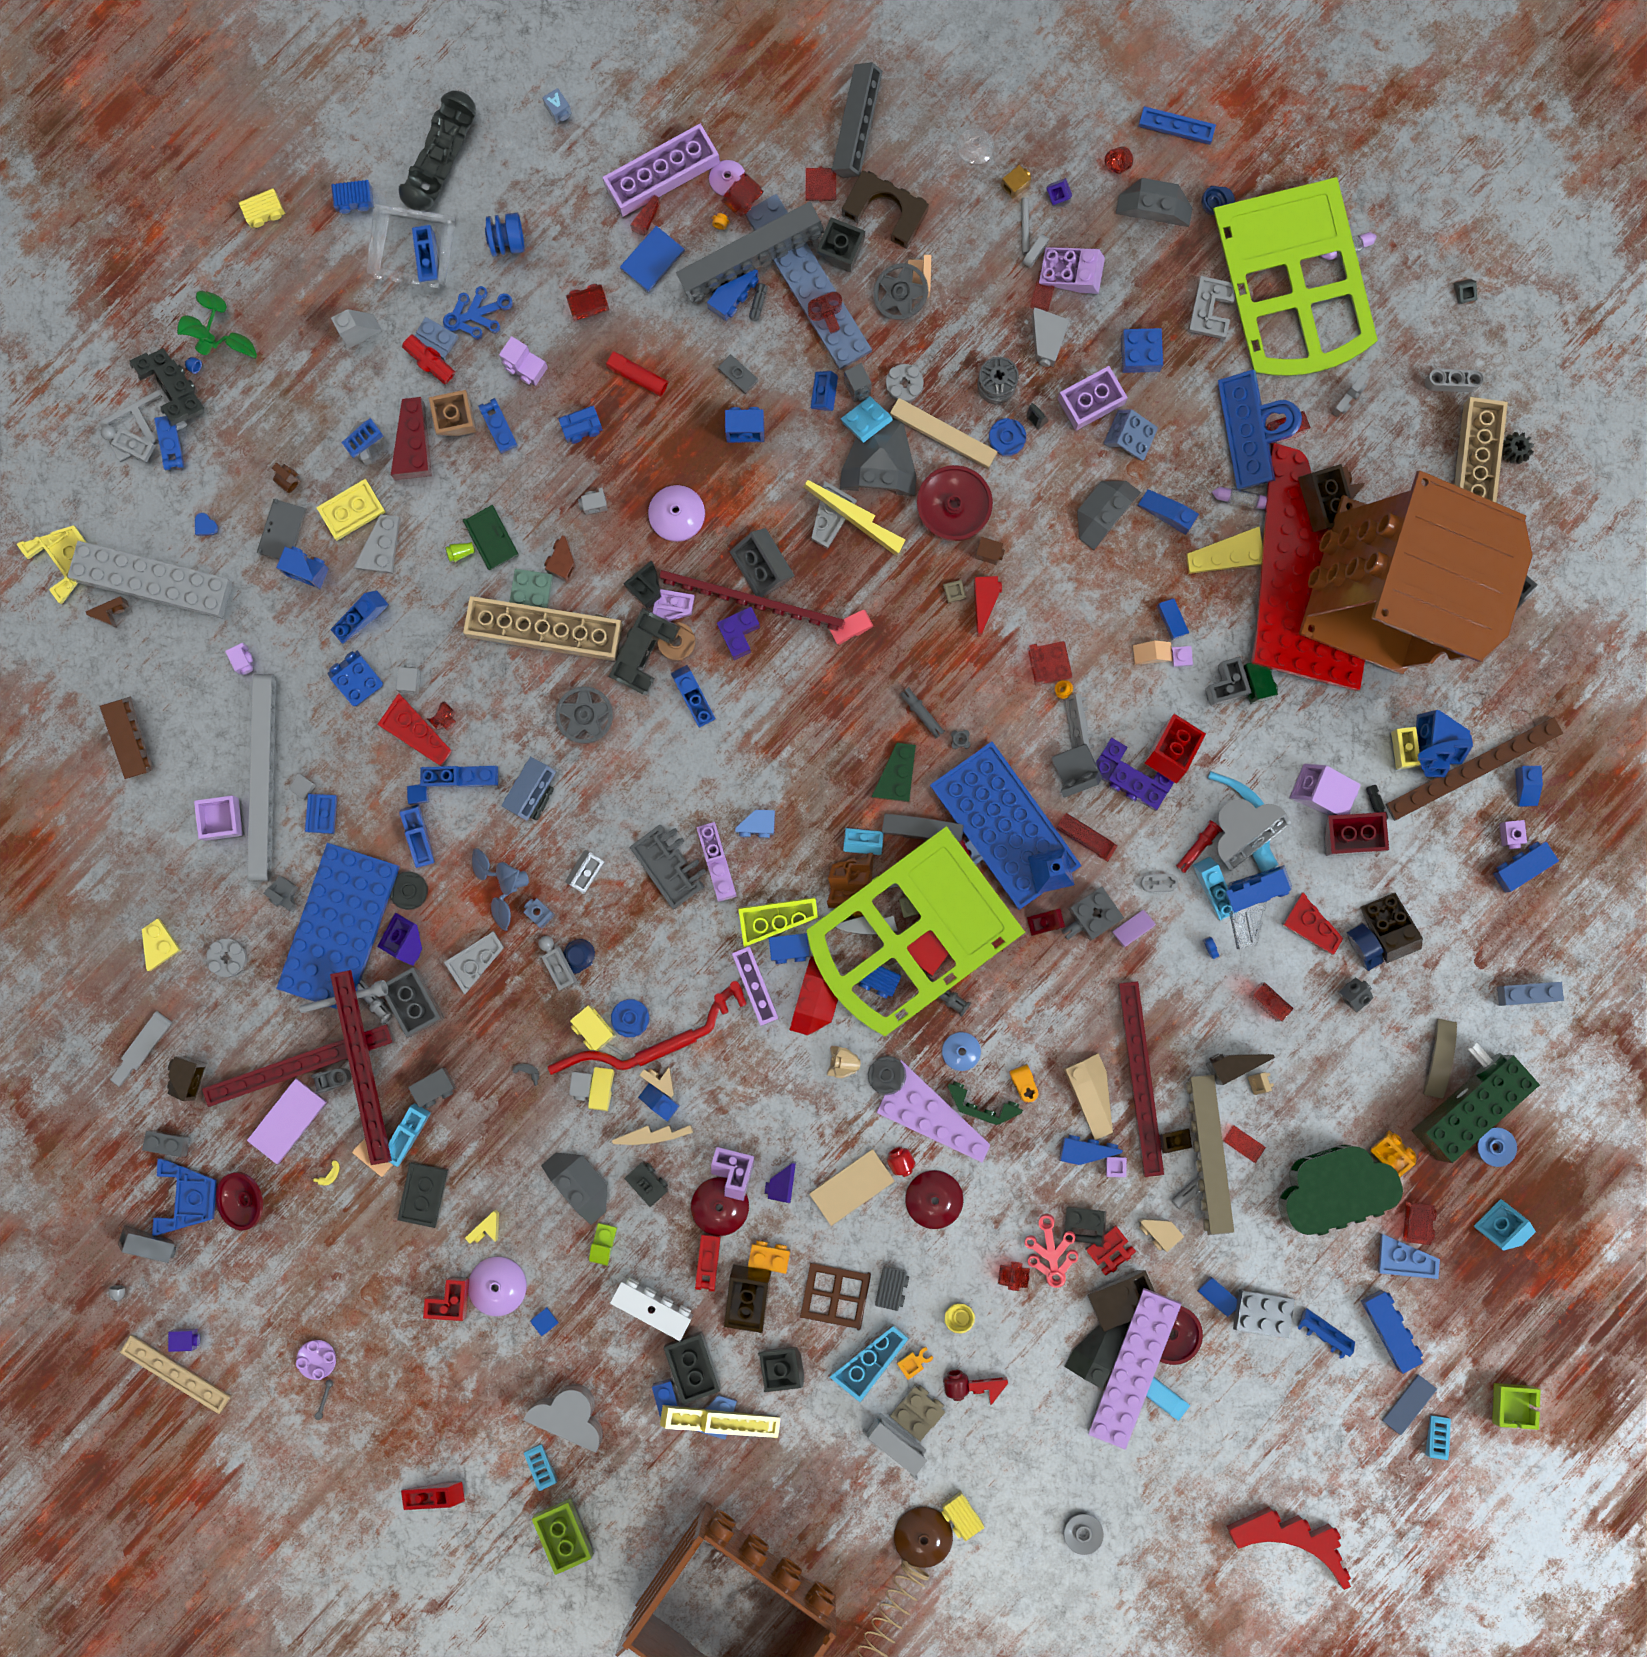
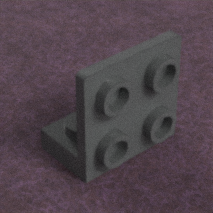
(1077, 770)

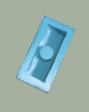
(863, 841)

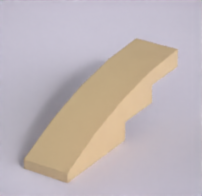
(646, 1136)

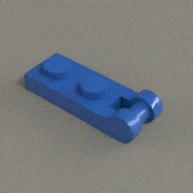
(498, 426)
(169, 443)

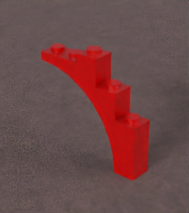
(1265, 1527)

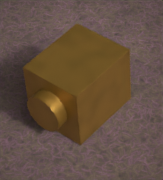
(1016, 181)

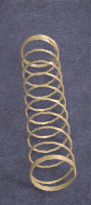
(904, 1565)

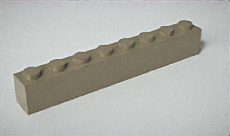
(1210, 1155)

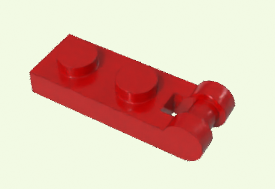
(708, 1262)

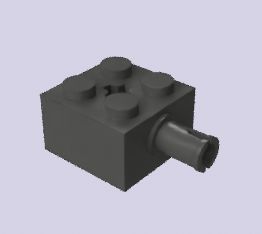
(1090, 925)

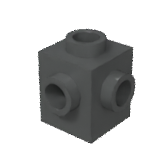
(1356, 994)

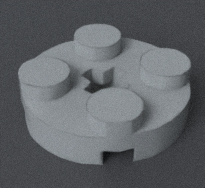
(907, 372)
(233, 966)

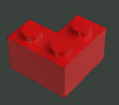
(451, 1306)

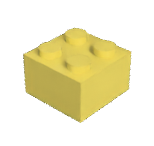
(592, 1028)

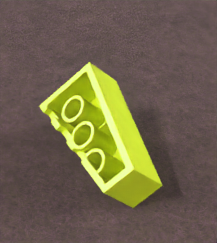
(773, 918)

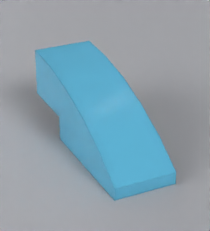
(407, 1133)

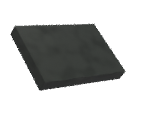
(422, 1195)

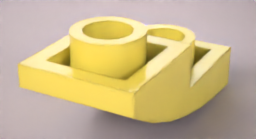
(601, 1089)

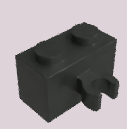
(646, 1183)

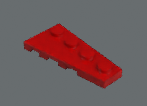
(410, 728)

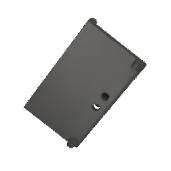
(283, 531)

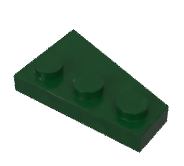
(897, 775)

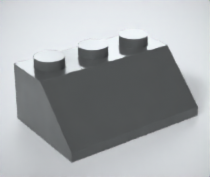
(761, 563)

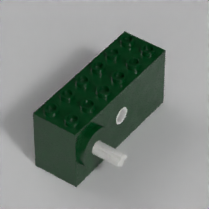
(1476, 1106)

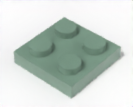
(531, 588)

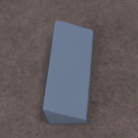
(1409, 1404)

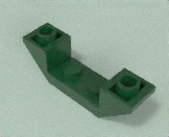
(1007, 1110)

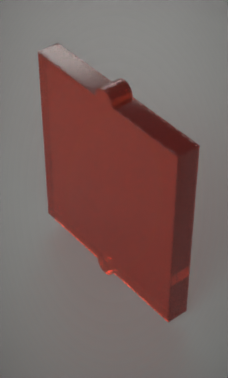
(820, 184)

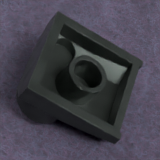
(782, 1369)

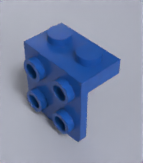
(354, 678)

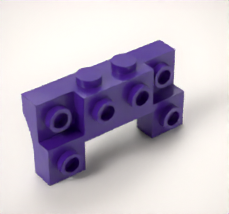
(1129, 780)

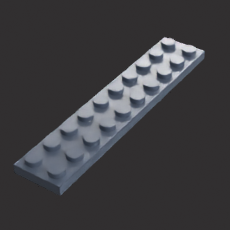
(808, 282)

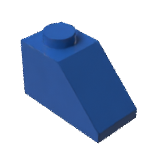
(1528, 785)
(659, 1102)

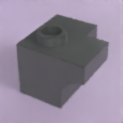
(282, 893)

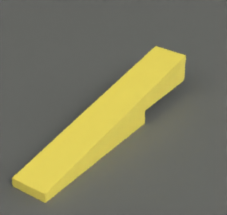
(858, 517)
(719, 1421)

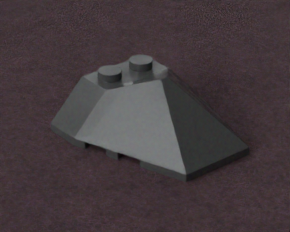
(881, 462)

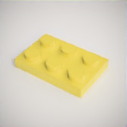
(350, 509)

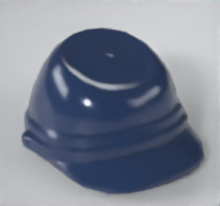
(1215, 197)
(579, 955)

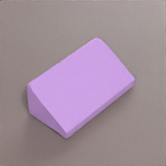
(1133, 928)

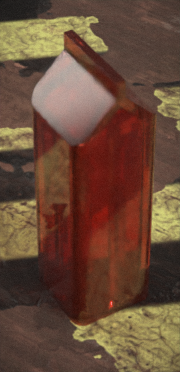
(1086, 837)

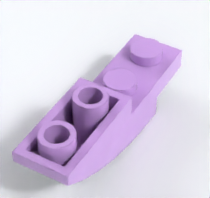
(716, 861)

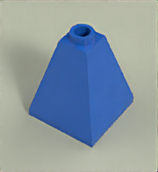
(1437, 727)
(1043, 874)

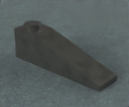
(1097, 1354)

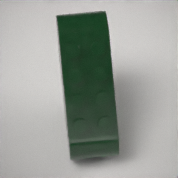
(1337, 1189)

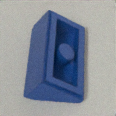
(824, 391)
(1172, 619)
(1218, 1296)

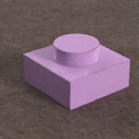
(1182, 656)
(1116, 1166)

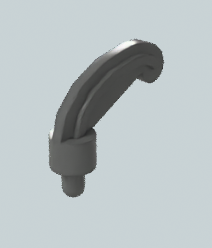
(528, 1069)

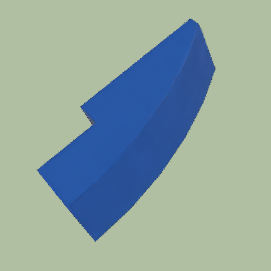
(417, 835)

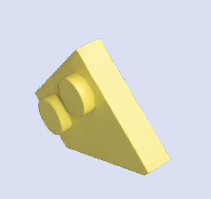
(157, 944)

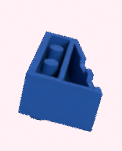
(1258, 888)

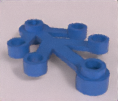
(475, 313)

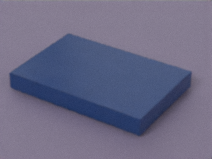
(652, 258)

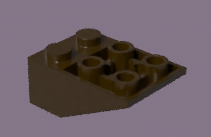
(1392, 927)
(1118, 1300)

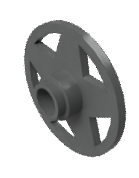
(900, 291)
(584, 715)

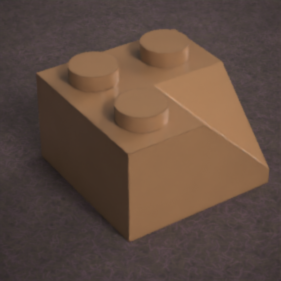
(452, 414)

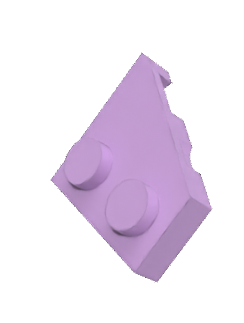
(673, 605)

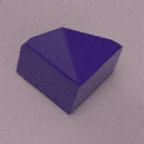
(1059, 191)

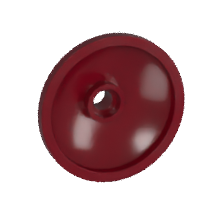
(930, 1185)
(239, 1201)
(714, 1221)
(1186, 1339)

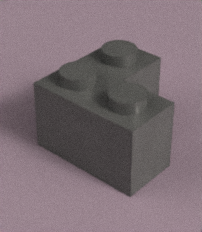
(1233, 683)

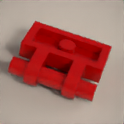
(1113, 1241)

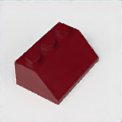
(1356, 834)

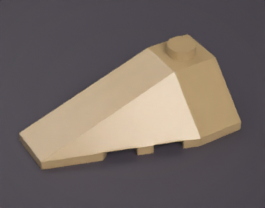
(1090, 1088)

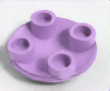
(316, 1359)

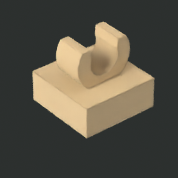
(1260, 1083)

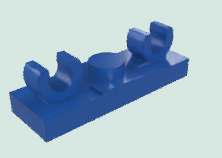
(1327, 1333)

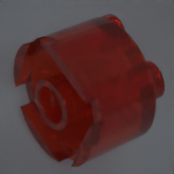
(742, 194)

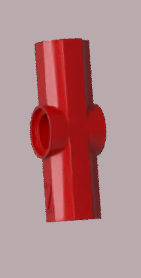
(428, 359)

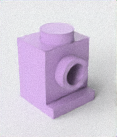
(240, 659)

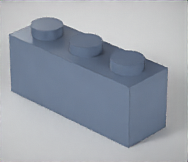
(528, 788)
(1530, 993)

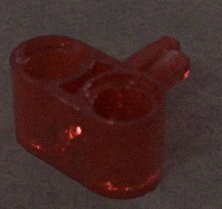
(827, 311)

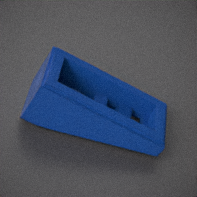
(365, 443)

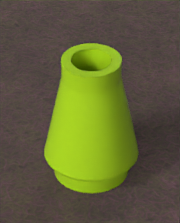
(458, 551)

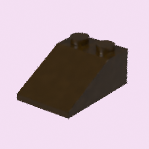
(1229, 1067)
(747, 1298)

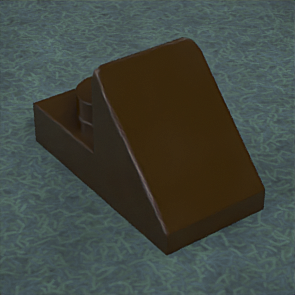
(1175, 1140)

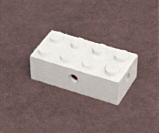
(638, 1303)

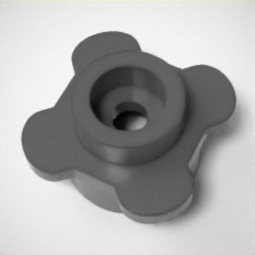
(965, 739)

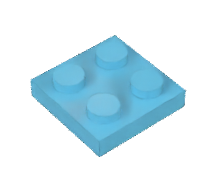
(866, 419)

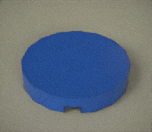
(1007, 437)
(630, 1018)

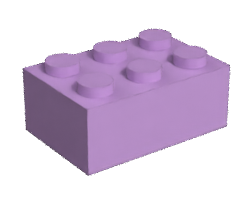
(1092, 398)

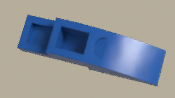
(459, 776)

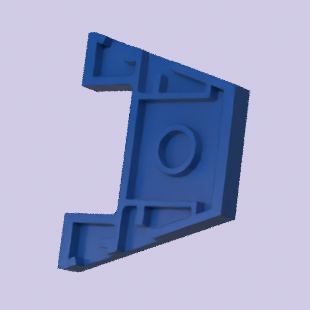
(193, 1198)

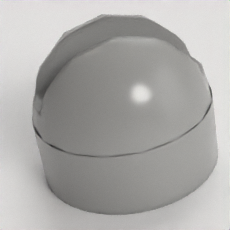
(116, 1292)

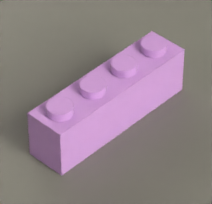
(755, 986)

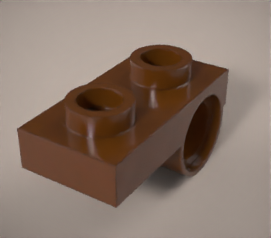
(285, 477)

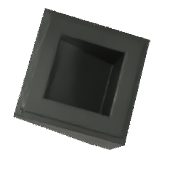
(1466, 291)

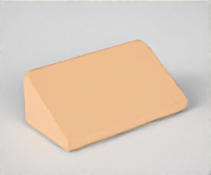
(362, 1153)

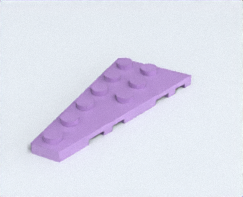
(928, 1114)

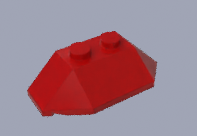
(815, 1002)

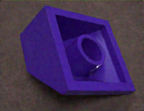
(402, 940)
(781, 1184)

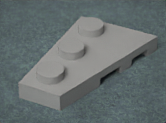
(828, 521)
(380, 547)
(473, 960)

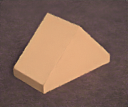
(1152, 652)

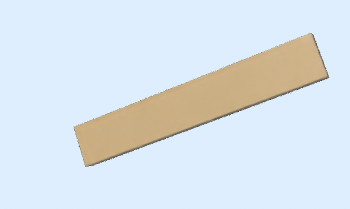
(943, 433)
(175, 1374)

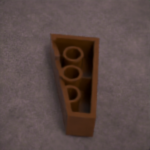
(126, 737)

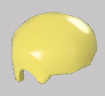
(959, 1318)

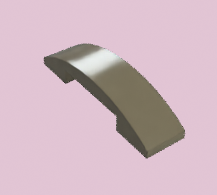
(1442, 1058)

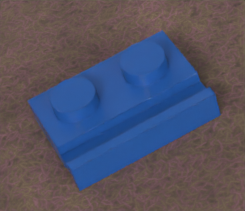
(321, 813)

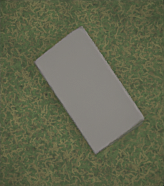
(584, 871)

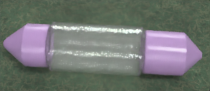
(1360, 242)
(1240, 497)

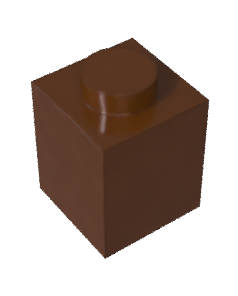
(989, 551)

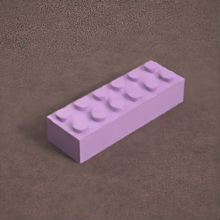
(661, 169)

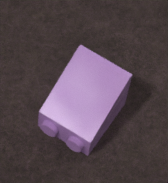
(1325, 790)

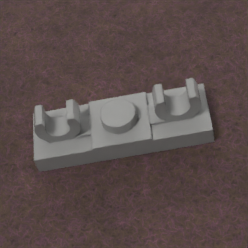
(1077, 721)

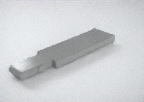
(141, 1047)

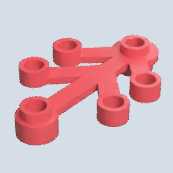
(1051, 1254)

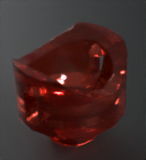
(1119, 160)
(443, 717)

